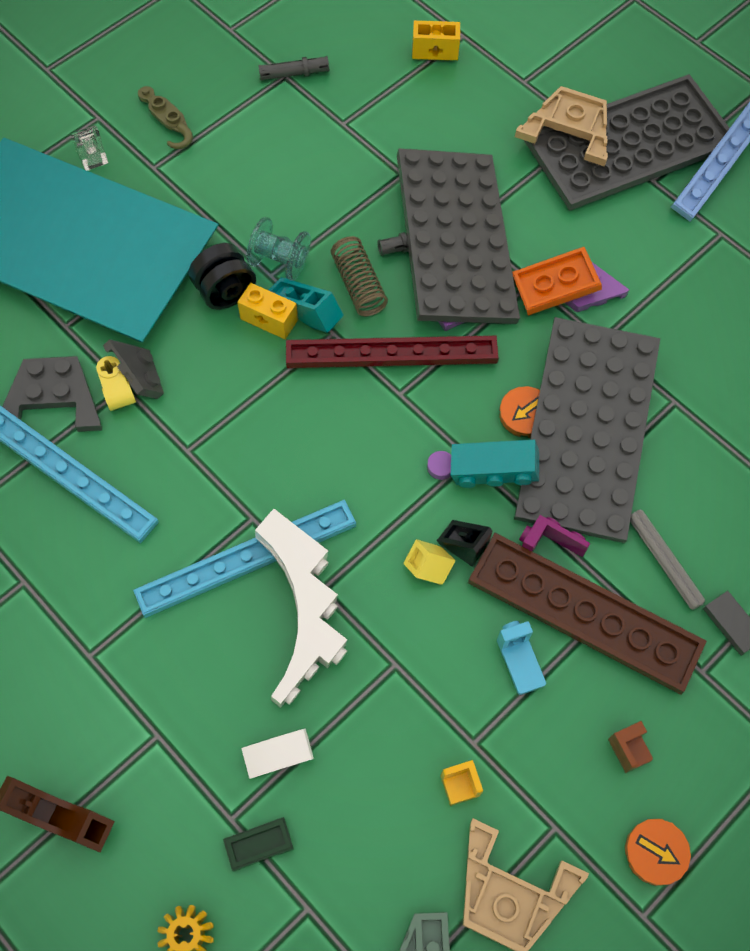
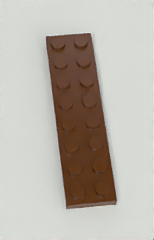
(588, 613)

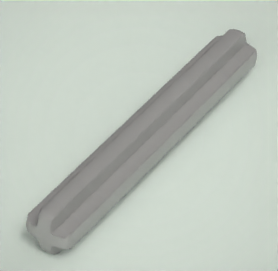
(667, 559)

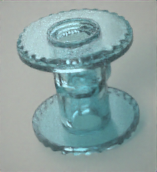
(279, 248)

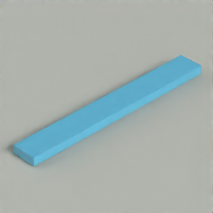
(75, 477)
(235, 562)

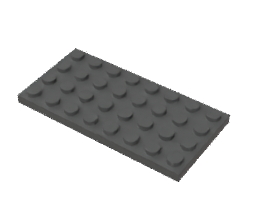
(645, 139)
(456, 238)
(590, 428)

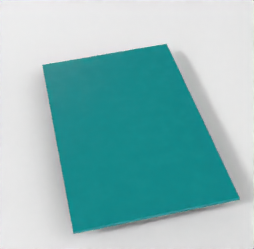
(92, 241)

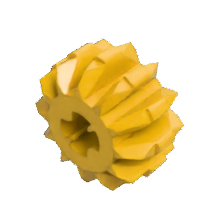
(186, 922)

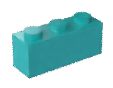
(495, 463)

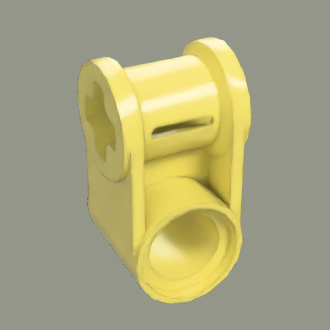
(115, 385)

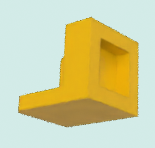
(461, 782)

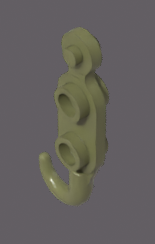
(168, 115)

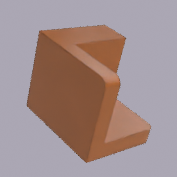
(631, 747)

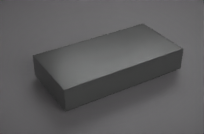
(731, 621)

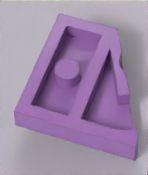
(610, 289)

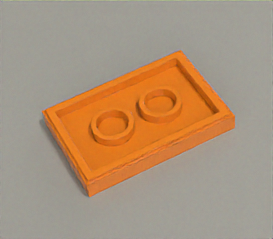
(556, 280)

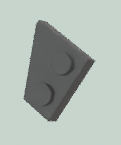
(137, 367)

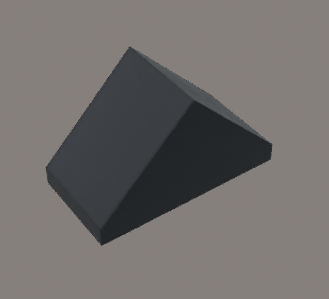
(465, 540)

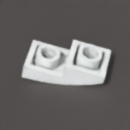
(277, 753)

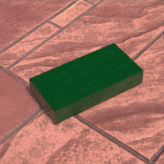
(258, 844)

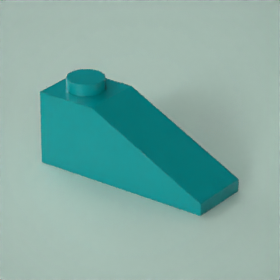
(314, 305)

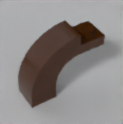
(54, 814)

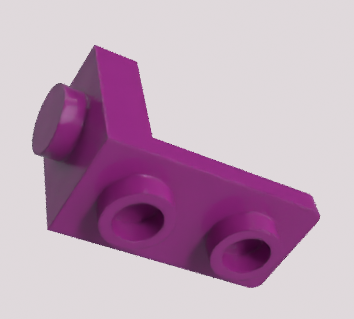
(552, 529)

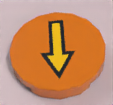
(518, 410)
(657, 852)

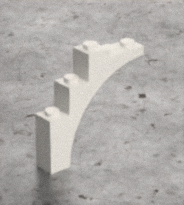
(316, 640)

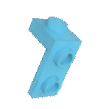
(520, 657)

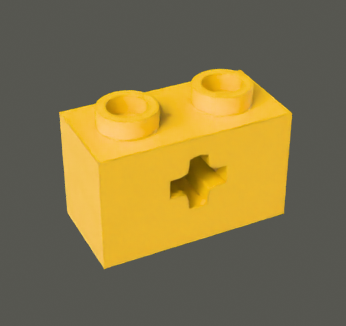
(436, 40)
(267, 311)

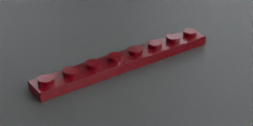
(391, 351)

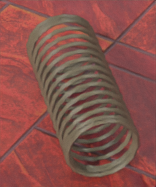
(364, 299)

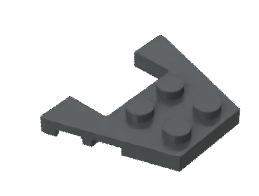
(53, 384)

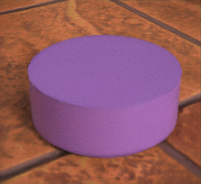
(439, 465)

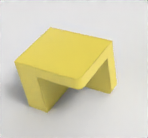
(429, 562)

